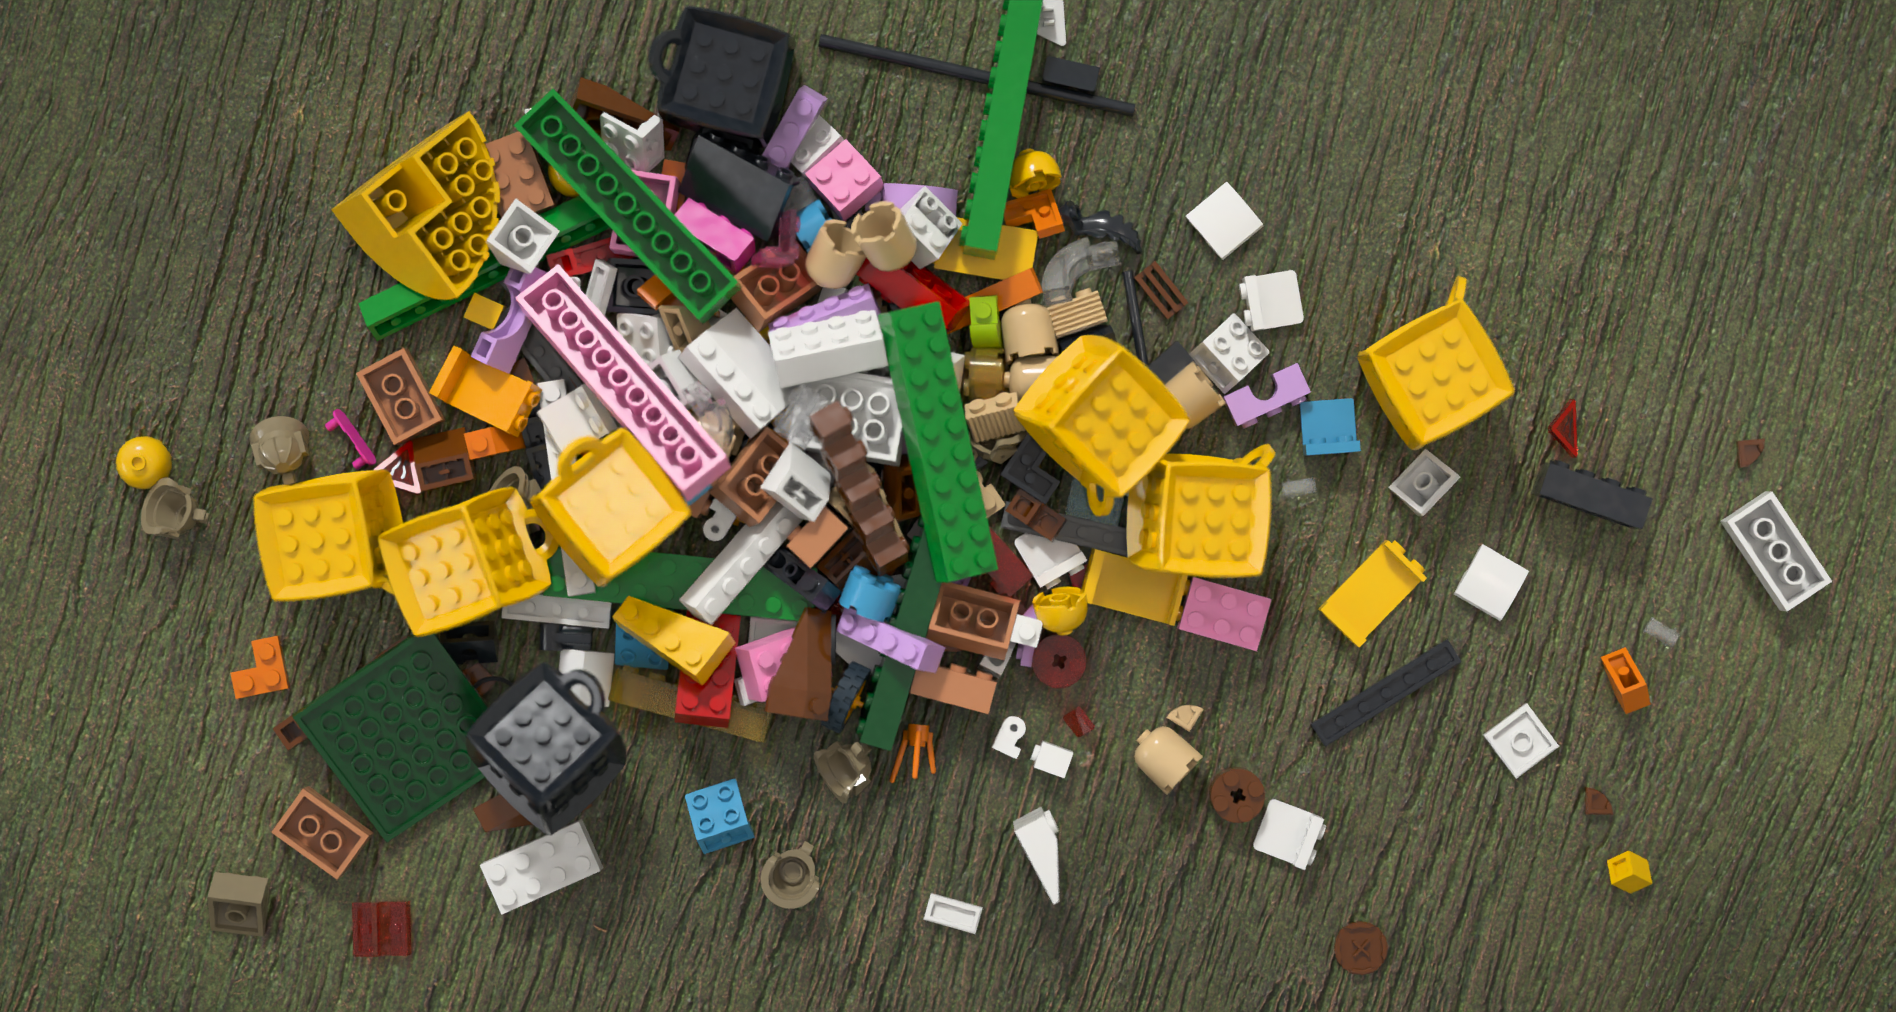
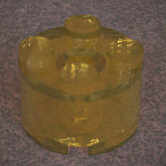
(985, 373)

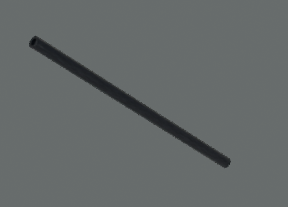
(972, 74)

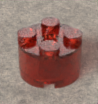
(1073, 664)

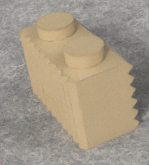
(1078, 314)
(993, 417)

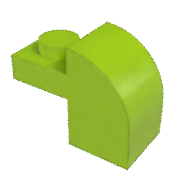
(985, 322)

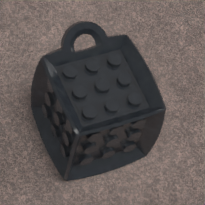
(723, 73)
(548, 746)

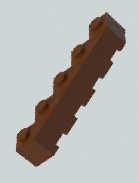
(858, 487)

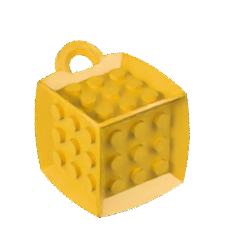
(1436, 372)
(1102, 417)
(609, 504)
(1202, 515)
(325, 534)
(465, 561)

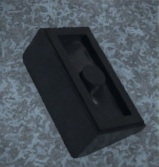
(1070, 74)

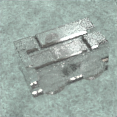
(794, 422)

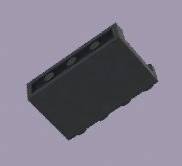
(738, 184)

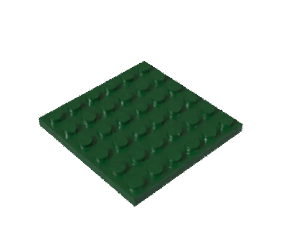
(399, 733)

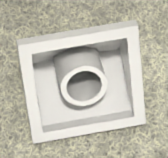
(521, 238)
(1424, 483)
(595, 662)

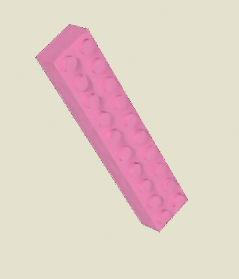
(623, 382)

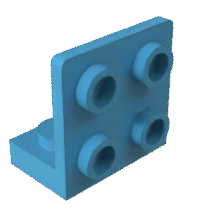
(1328, 427)
(634, 653)
(718, 816)

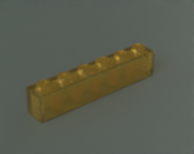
(660, 697)

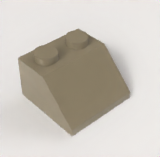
(238, 904)

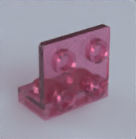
(787, 251)

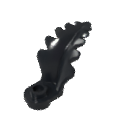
(1099, 225)

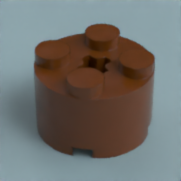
(1242, 809)

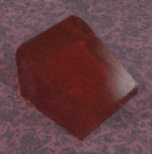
(1078, 721)

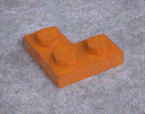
(1037, 208)
(269, 672)

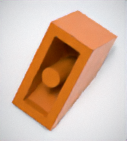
(491, 442)
(1626, 680)

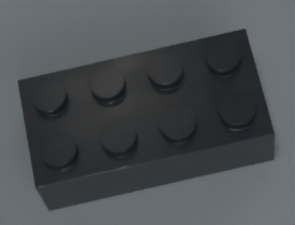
(1593, 496)

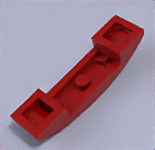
(582, 259)

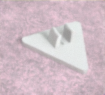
(1052, 21)

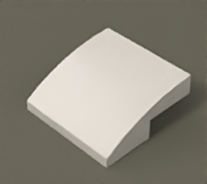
(1224, 220)
(1491, 582)

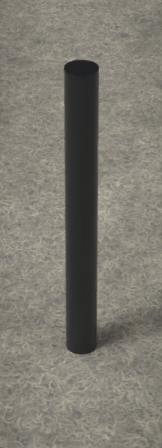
(1135, 317)

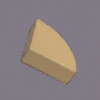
(1185, 716)

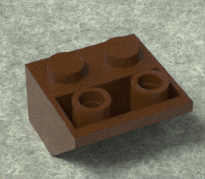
(443, 460)
(843, 559)

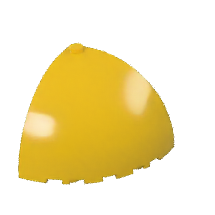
(429, 211)

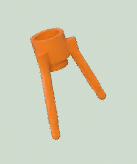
(917, 737)

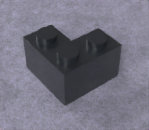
(1024, 471)

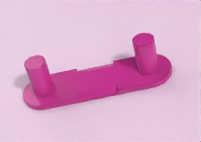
(342, 420)

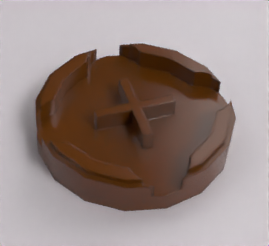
(1360, 947)

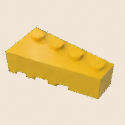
(676, 638)

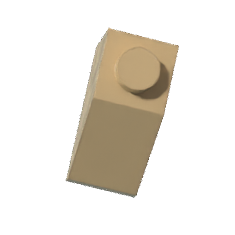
(682, 325)

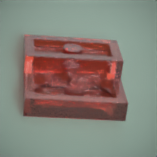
(381, 928)

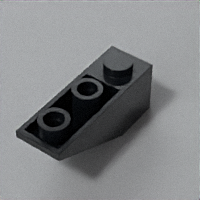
(802, 579)

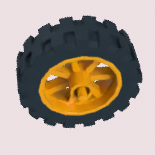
(846, 696)

